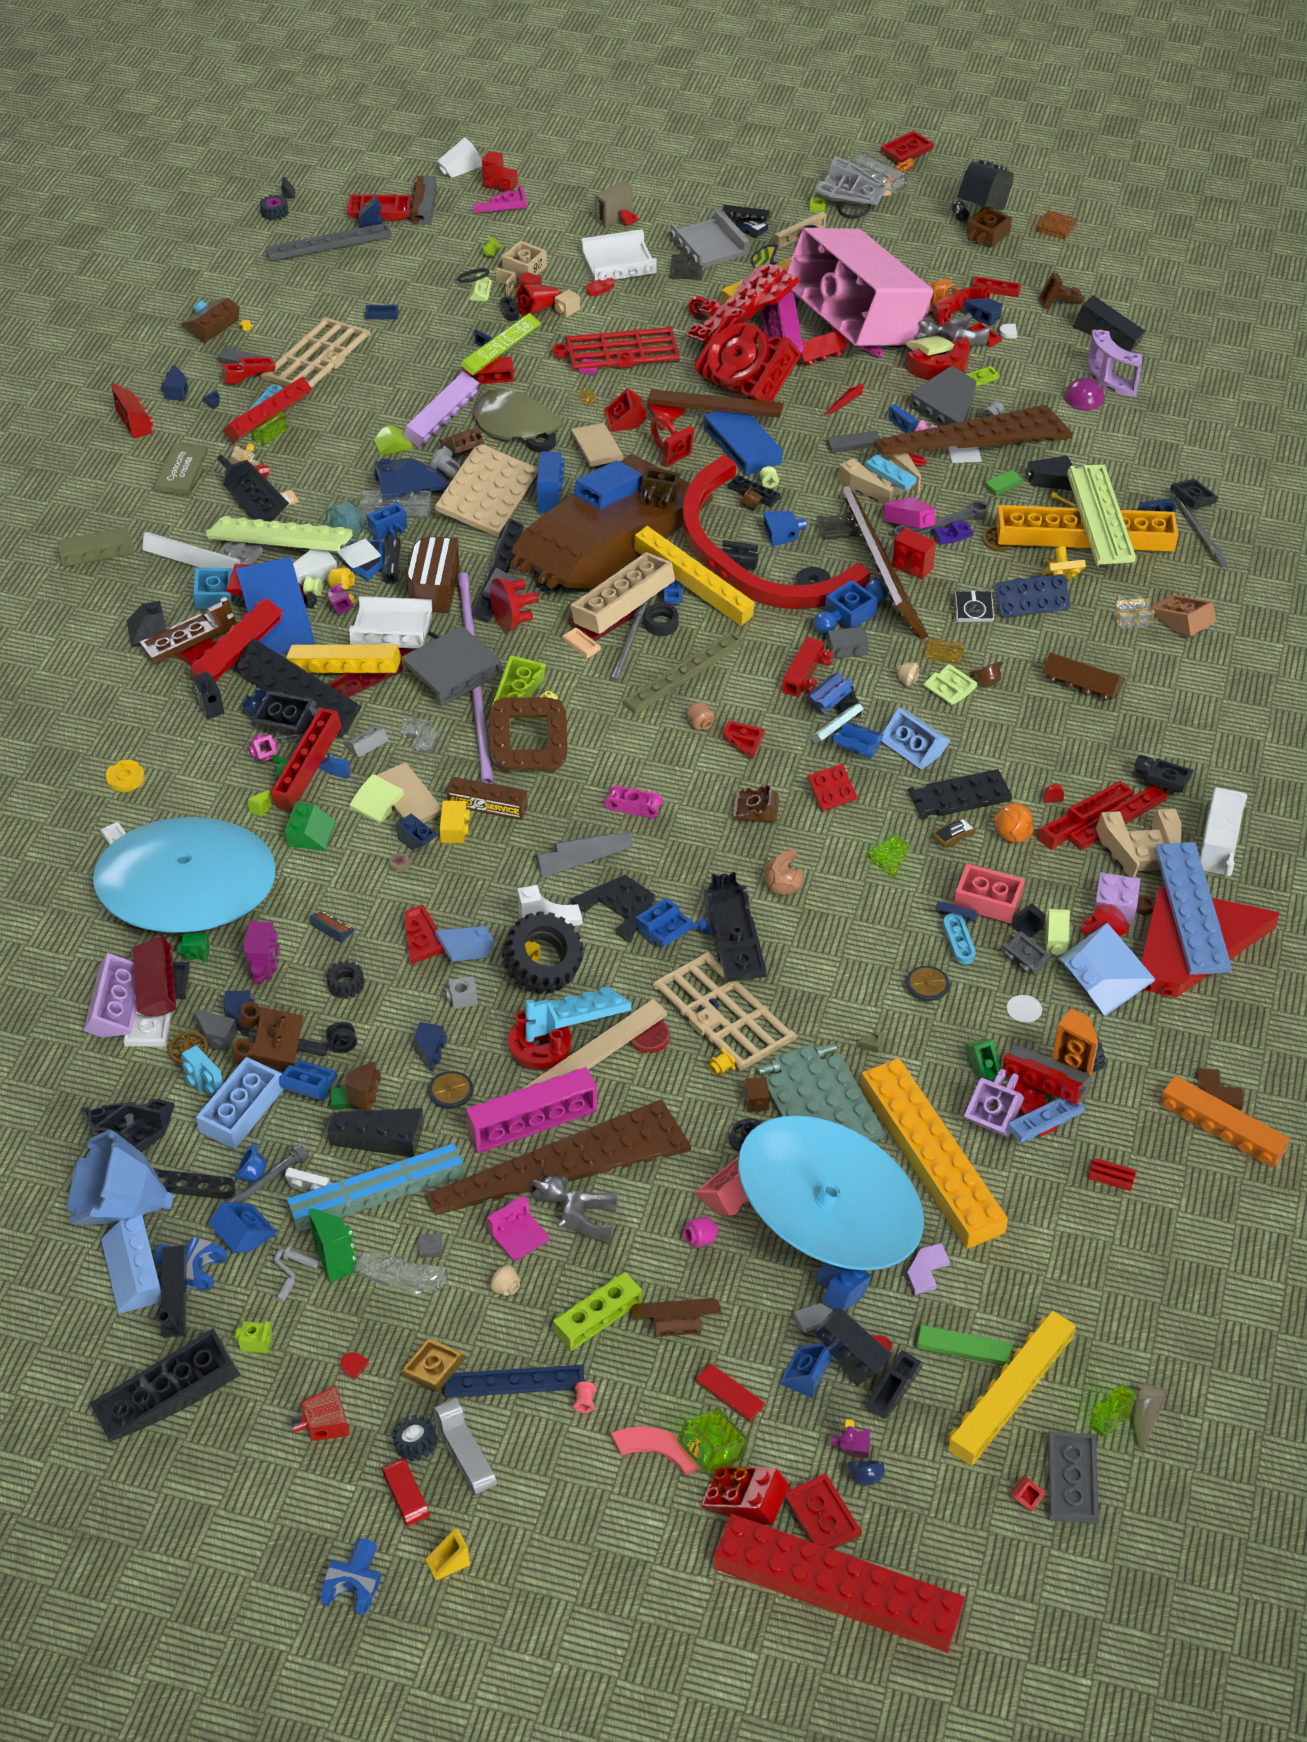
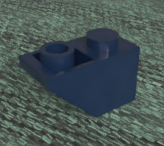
(370, 213)
(175, 385)
(414, 832)
(232, 1005)
(429, 1042)

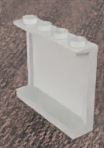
(618, 255)
(392, 622)

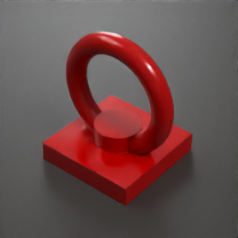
(677, 445)

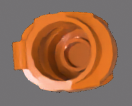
(1014, 822)

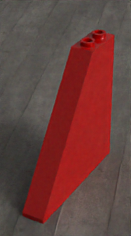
(1163, 951)

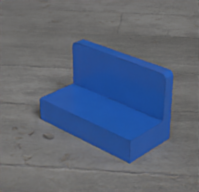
(902, 419)

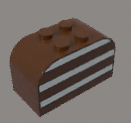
(433, 571)

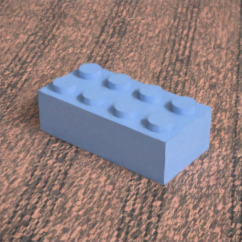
(239, 1103)

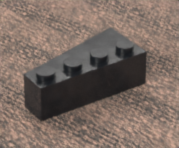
(1100, 316)
(378, 1130)

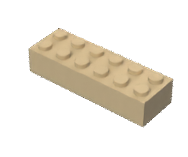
(622, 592)

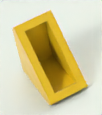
(449, 1556)

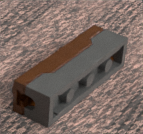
(423, 200)

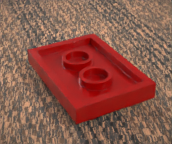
(907, 146)
(822, 1513)

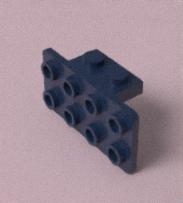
(1032, 595)

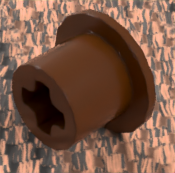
(751, 499)

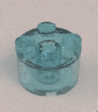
(347, 516)

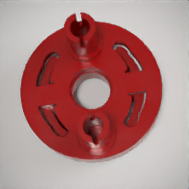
(555, 1049)

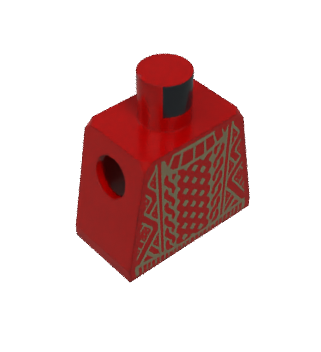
(322, 1416)

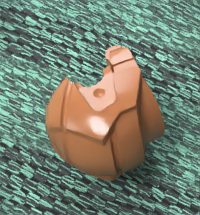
(782, 879)

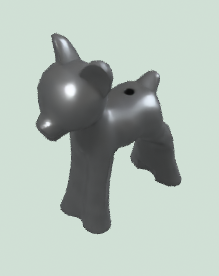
(953, 330)
(574, 1202)

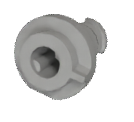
(443, 462)

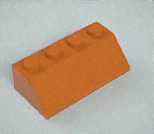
(1076, 1042)

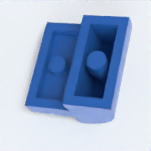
(829, 692)
(858, 739)
(663, 923)
(308, 1079)

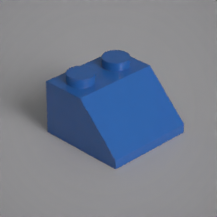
(241, 1226)

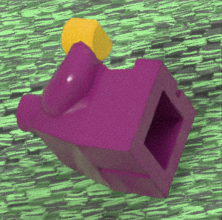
(340, 601)
(853, 1442)

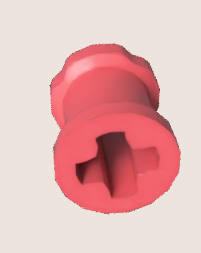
(584, 1399)

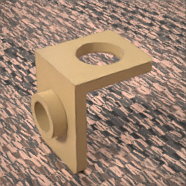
(507, 278)

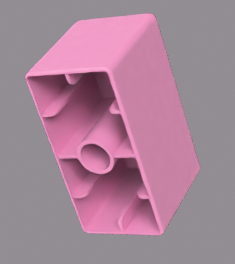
(859, 286)

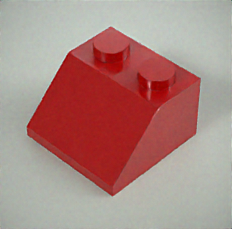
(625, 411)

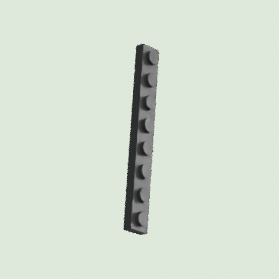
(328, 241)

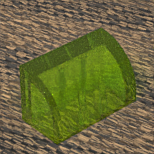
(270, 429)

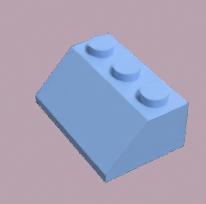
(914, 738)

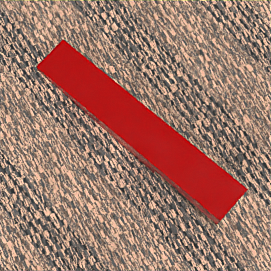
(1083, 813)

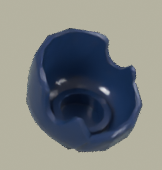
(252, 703)
(866, 1472)

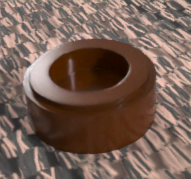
(1145, 905)

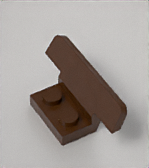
(676, 1317)

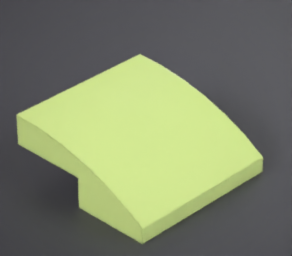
(931, 345)
(950, 684)
(376, 798)

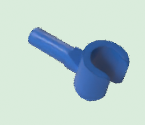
(703, 925)

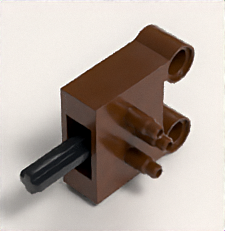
(275, 1038)

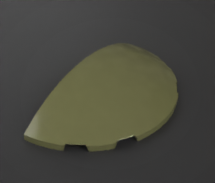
(513, 414)

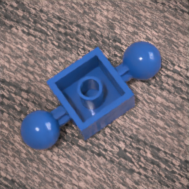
(850, 605)

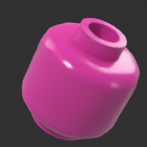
(700, 1232)

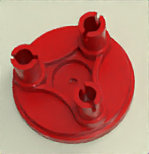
(507, 603)

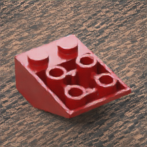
(746, 1492)

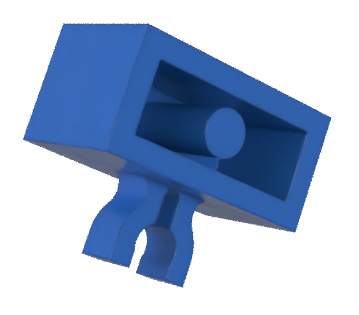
(387, 521)

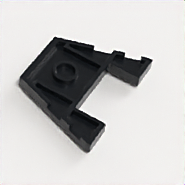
(621, 896)

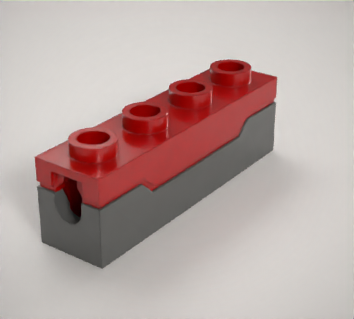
(1047, 1074)

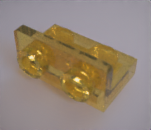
(944, 651)

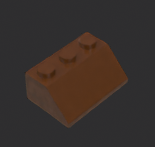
(212, 319)

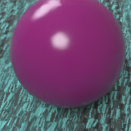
(1084, 394)

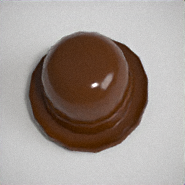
(987, 675)

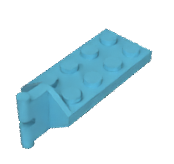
(572, 1010)

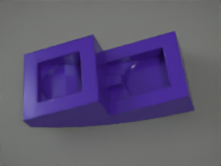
(954, 533)

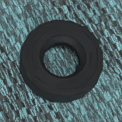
(542, 446)

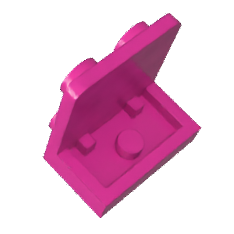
(516, 1229)

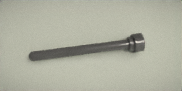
(298, 1154)

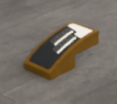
(952, 832)

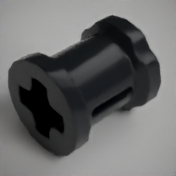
(960, 210)

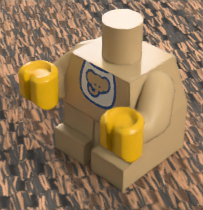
(240, 455)

